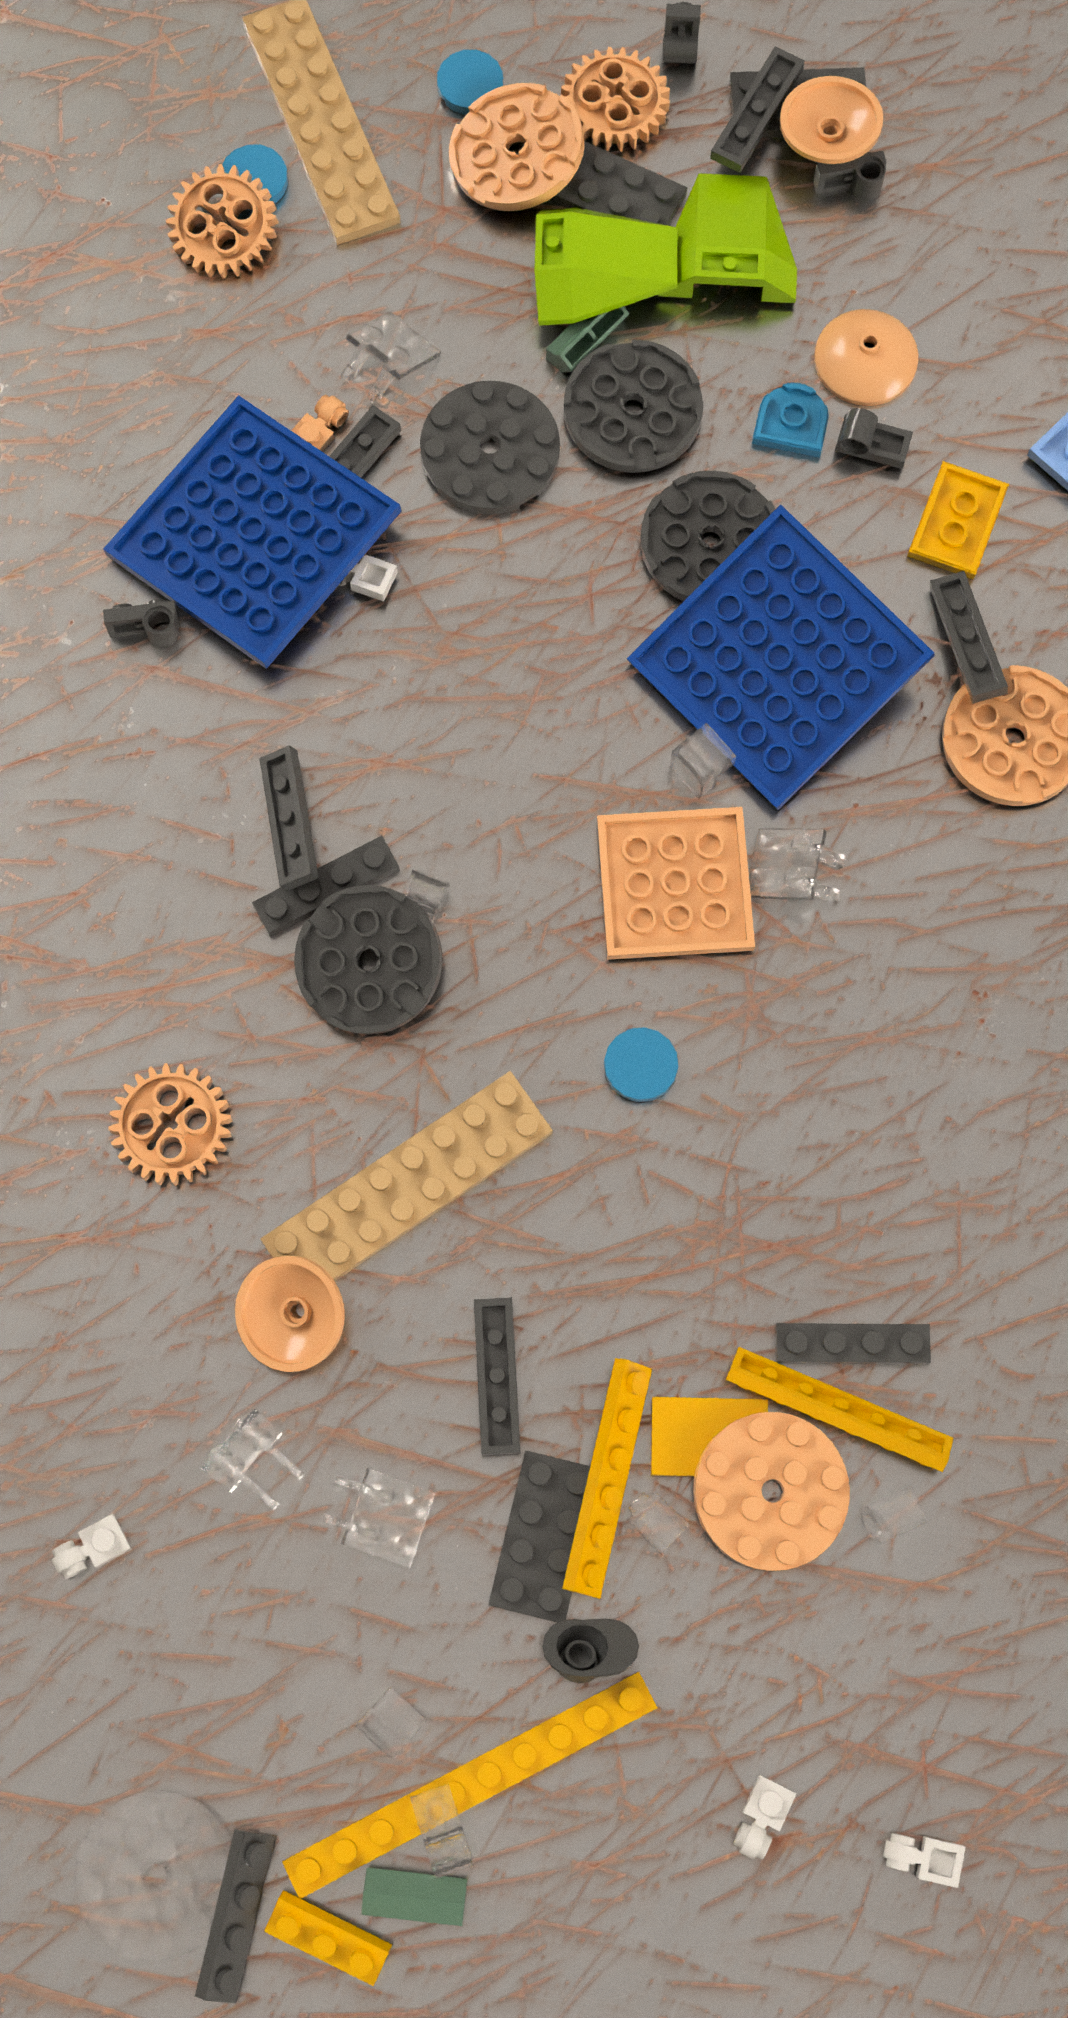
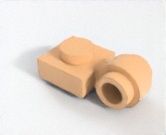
(316, 431)

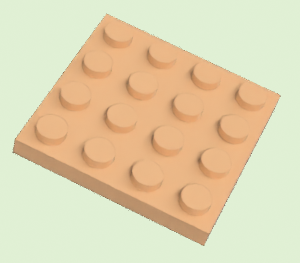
(675, 883)

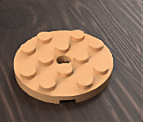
(512, 115)
(981, 752)
(732, 1501)

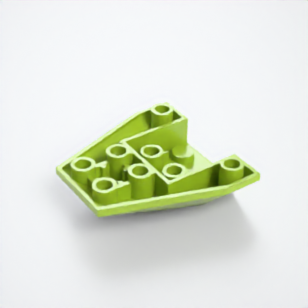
(734, 238)
(599, 263)

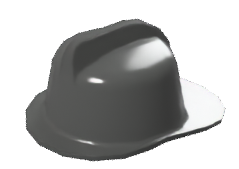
(590, 1648)

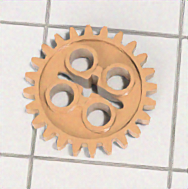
(617, 98)
(238, 195)
(144, 1103)

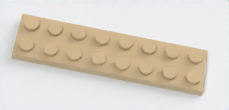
(321, 120)
(413, 1180)

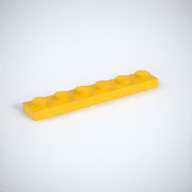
(840, 1409)
(607, 1478)

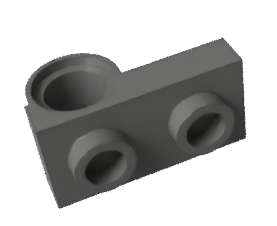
(681, 33)
(852, 175)
(871, 440)
(129, 619)

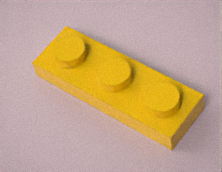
(328, 1938)

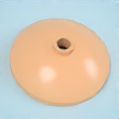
(831, 119)
(863, 373)
(269, 1318)

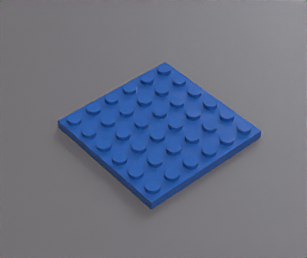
(252, 531)
(781, 656)

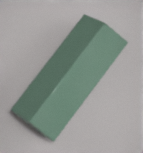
(582, 338)
(414, 1896)

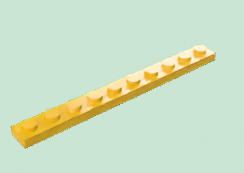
(472, 1783)

